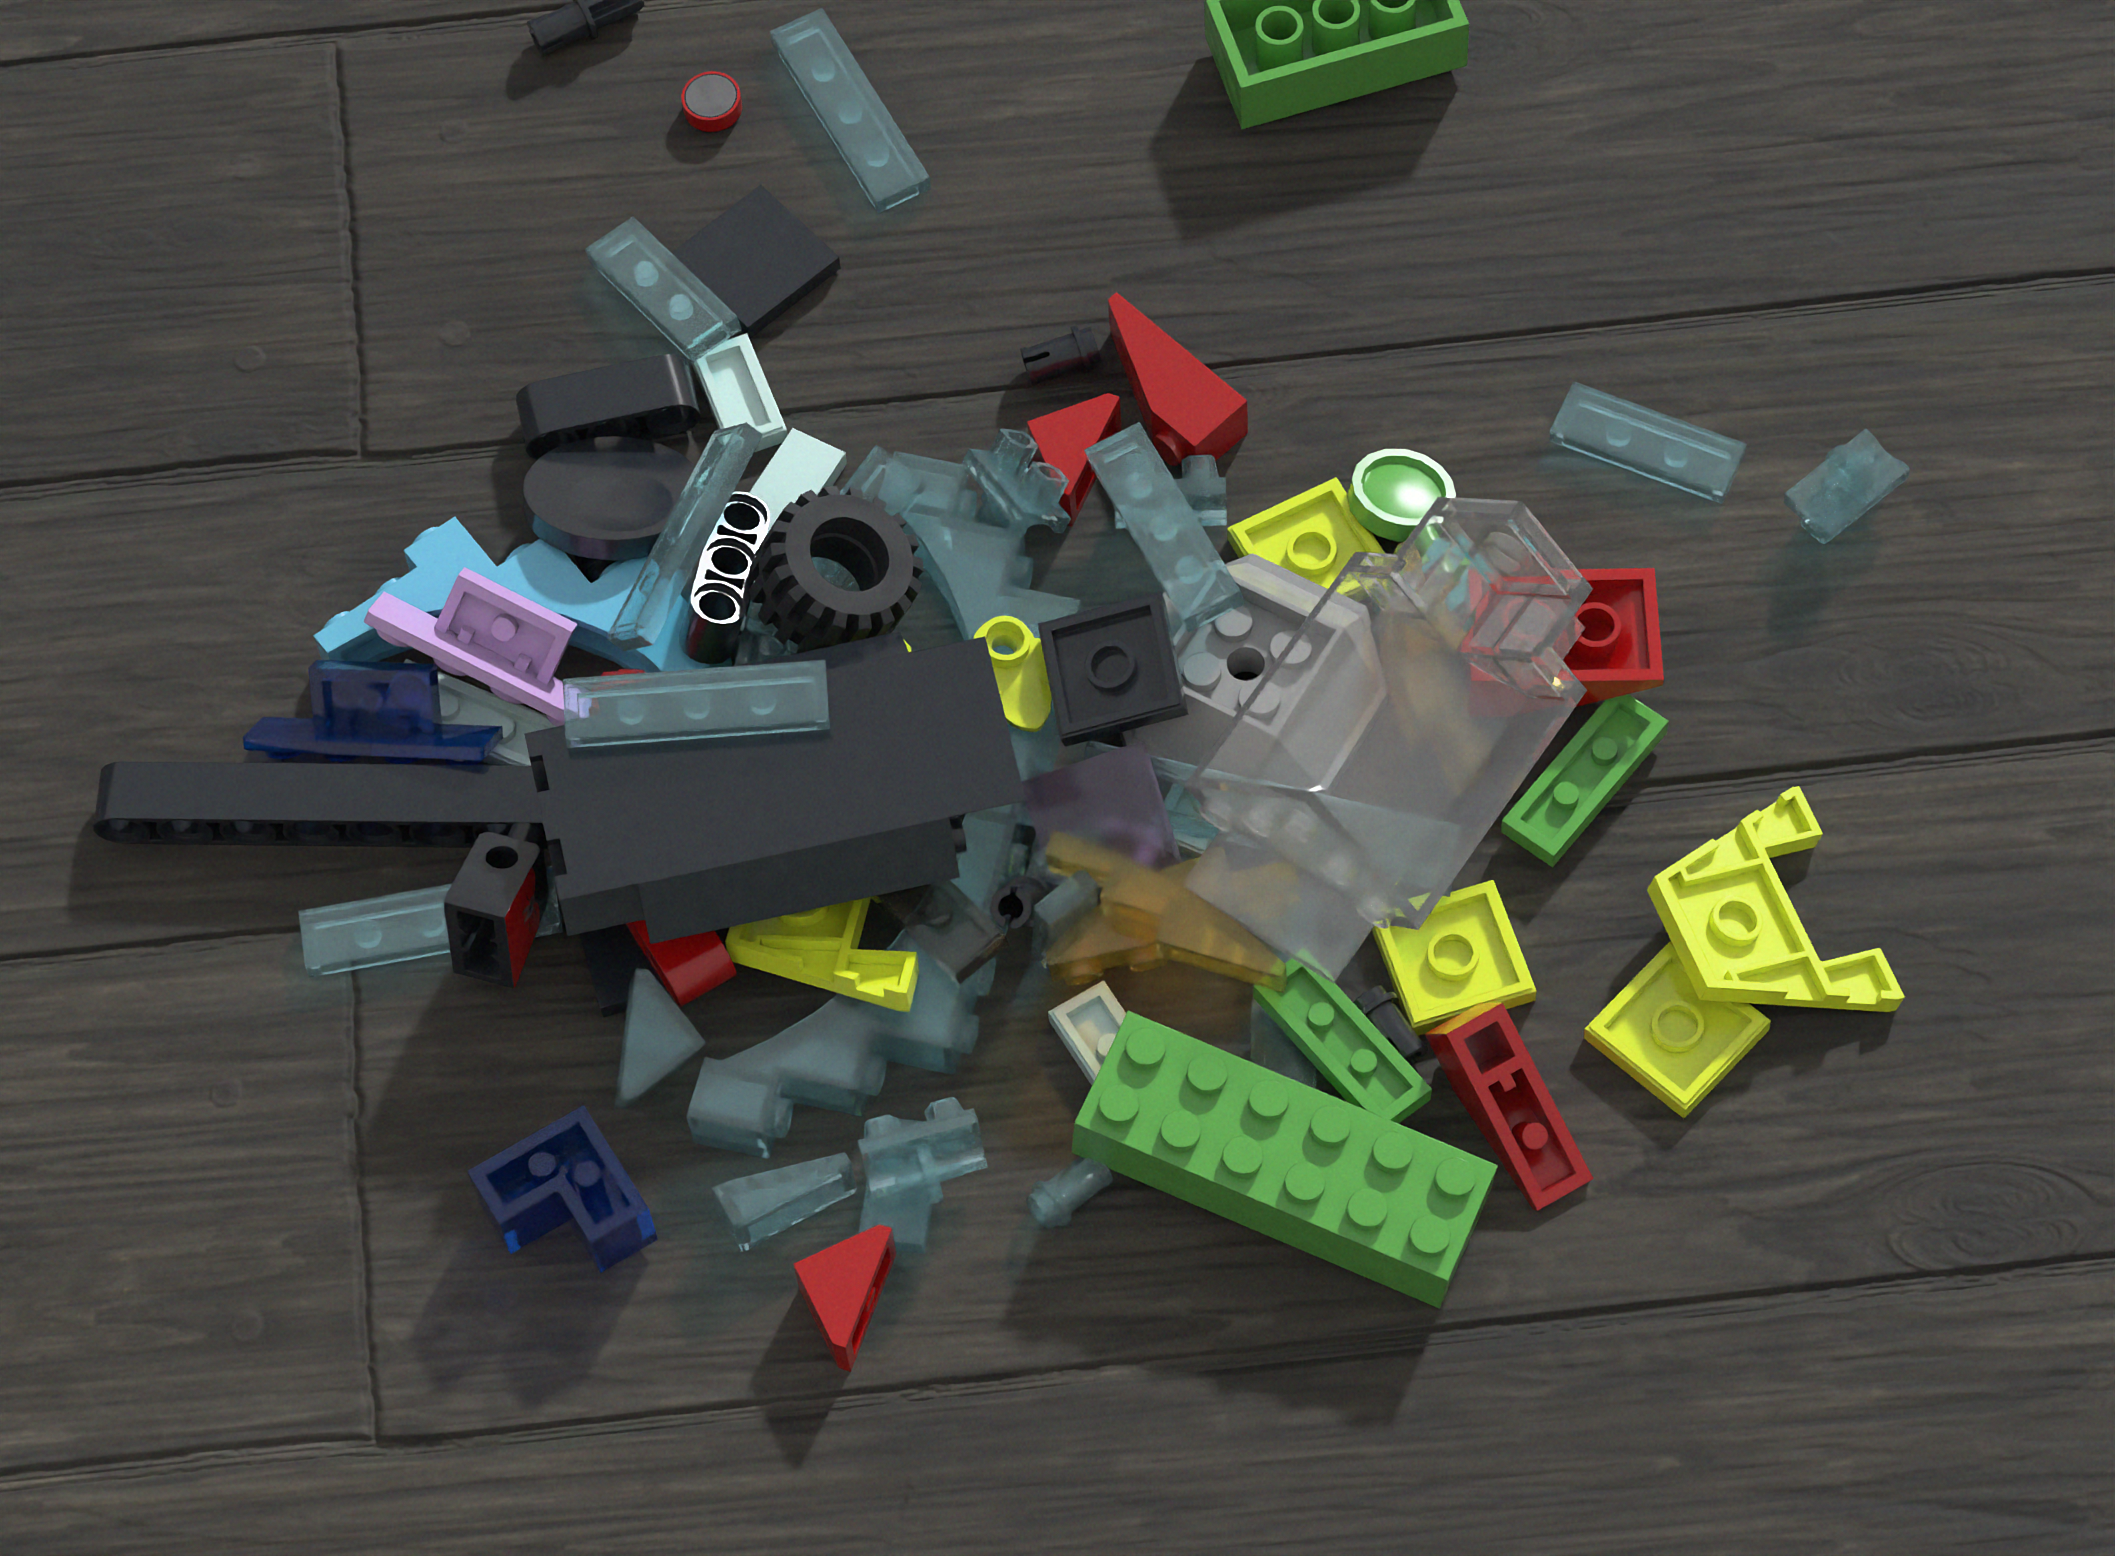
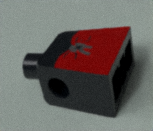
(497, 904)

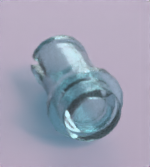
(1067, 1190)

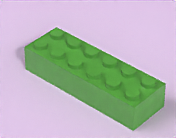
(1283, 1158)

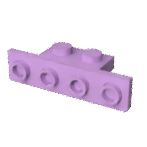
(487, 636)

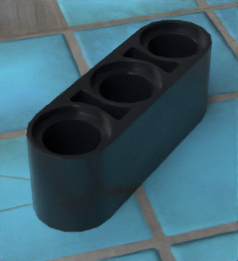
(626, 399)
(722, 581)

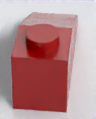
(1178, 396)
(1509, 1102)

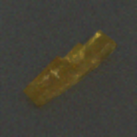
(1186, 924)

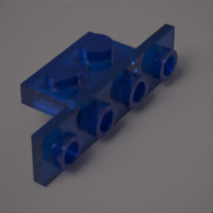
(373, 712)

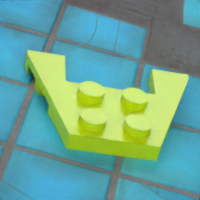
(1742, 930)
(823, 952)

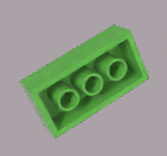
(1316, 53)

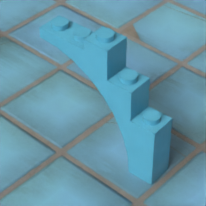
(531, 571)

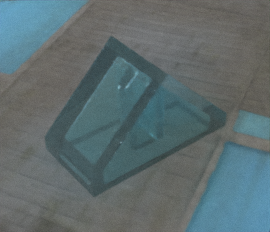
(654, 1040)

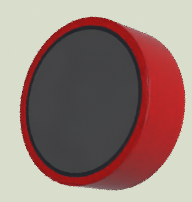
(711, 101)

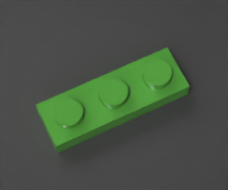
(1584, 777)
(1344, 1044)

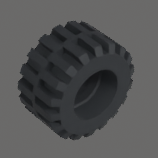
(859, 539)

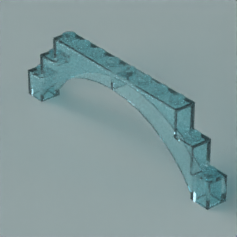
(843, 1047)

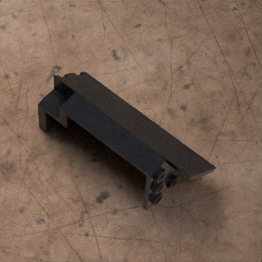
(783, 819)

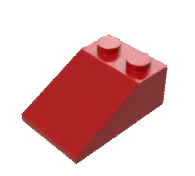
(1621, 635)

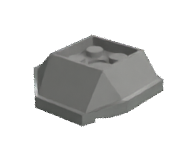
(1232, 644)

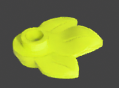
(1019, 675)

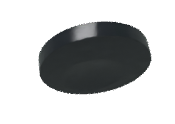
(604, 496)

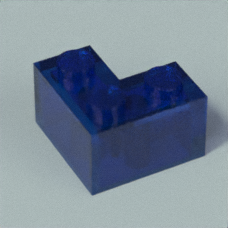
(563, 1178)

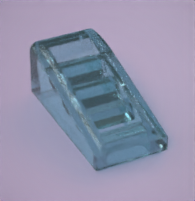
(780, 1198)

